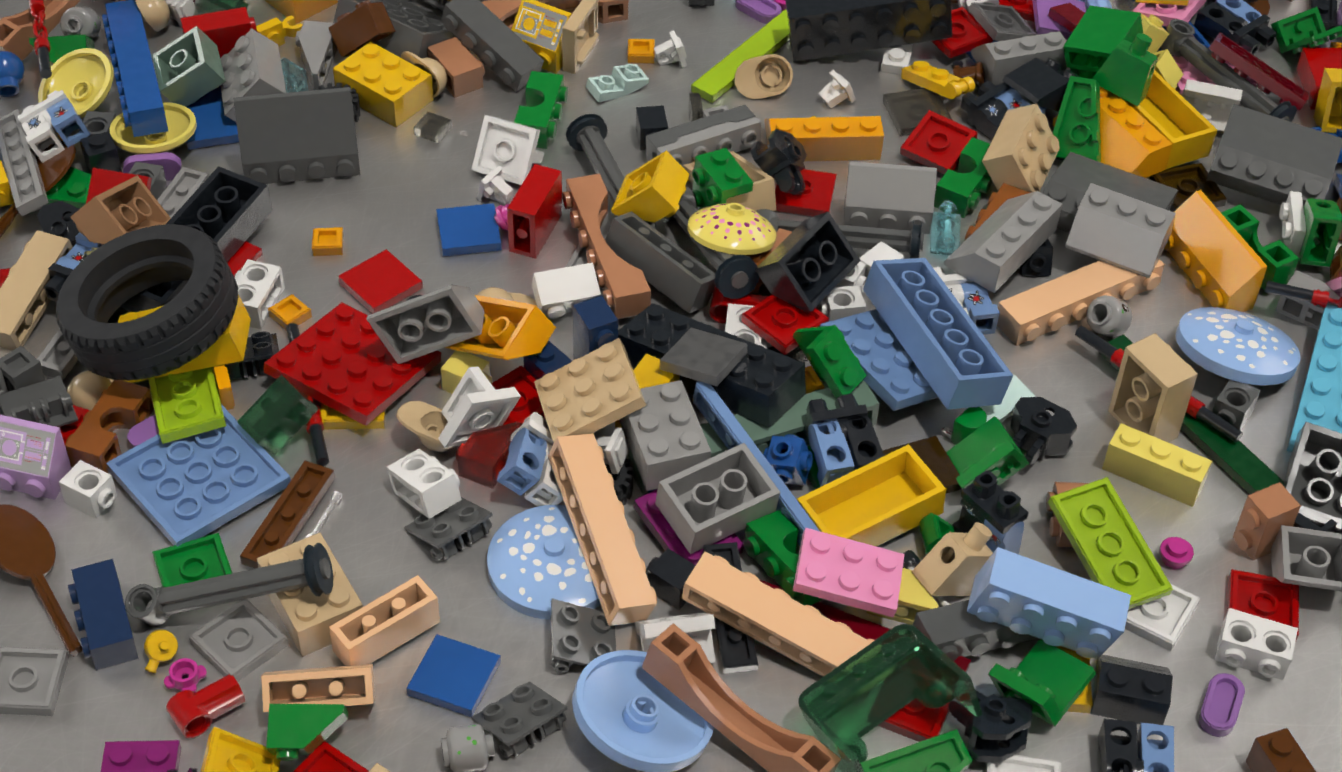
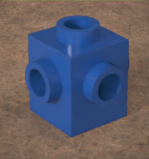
(789, 458)

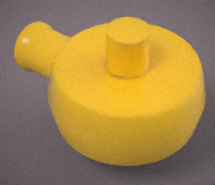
(160, 648)

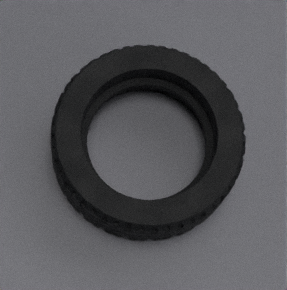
(164, 337)

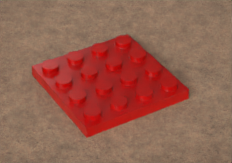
(348, 365)

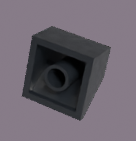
(1041, 82)
(1131, 690)

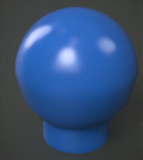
(11, 73)

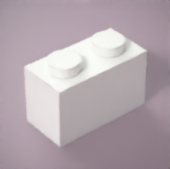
(563, 287)

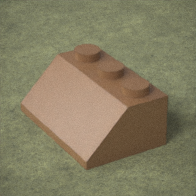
(119, 212)

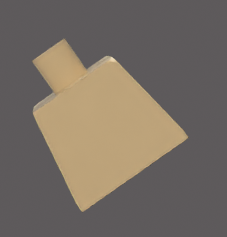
(955, 562)

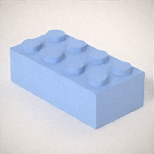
(1048, 603)

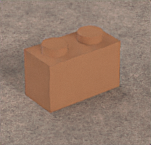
(461, 67)
(1262, 519)

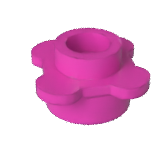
(183, 668)

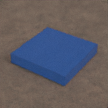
(468, 229)
(453, 675)

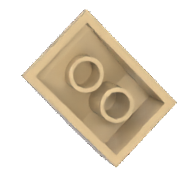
(763, 187)

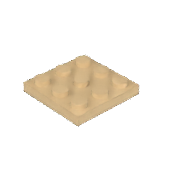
(590, 392)

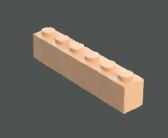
(1068, 299)
(602, 529)
(770, 615)

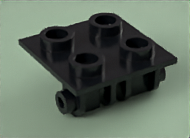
(259, 347)

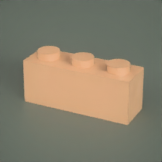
(385, 623)
(319, 686)

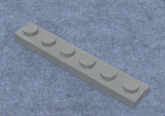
(21, 166)

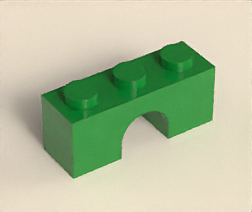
(543, 105)
(969, 181)
(1277, 256)
(773, 545)

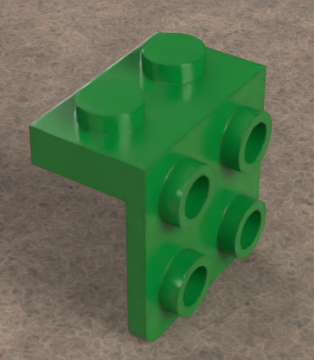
(1303, 29)
(718, 178)
(831, 358)

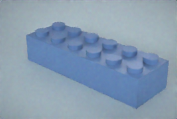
(937, 333)

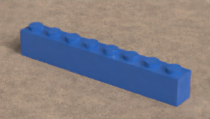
(134, 69)

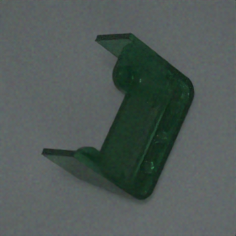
(877, 685)

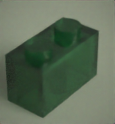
(277, 415)

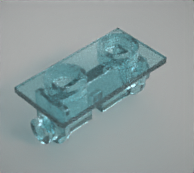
(945, 229)

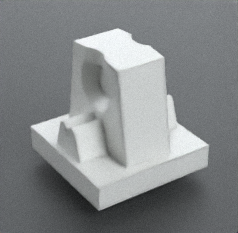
(181, 9)
(671, 51)
(837, 90)
(495, 187)
(614, 449)

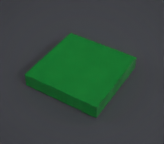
(192, 561)

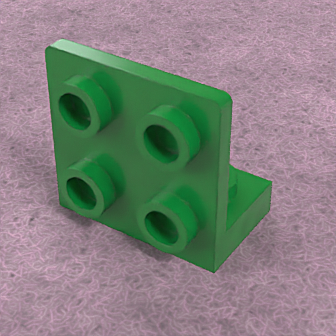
(987, 449)
(1045, 680)

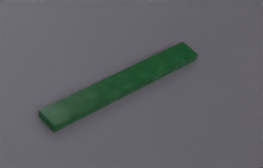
(1230, 456)

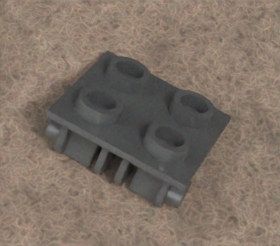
(40, 403)
(452, 528)
(578, 635)
(521, 717)

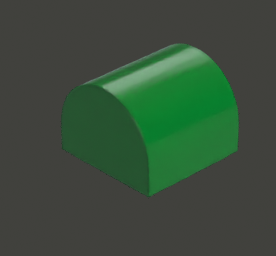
(967, 423)
(932, 530)

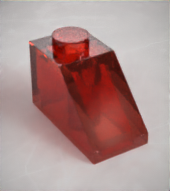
(485, 454)

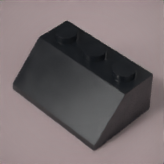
(808, 263)

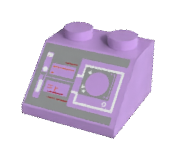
(32, 457)

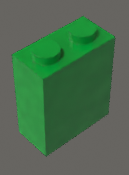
(1099, 35)

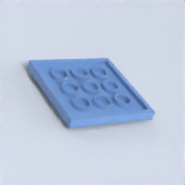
(884, 360)
(199, 479)

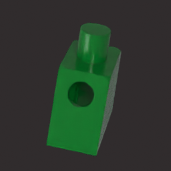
(1129, 69)
(1324, 223)

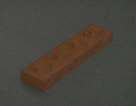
(289, 512)

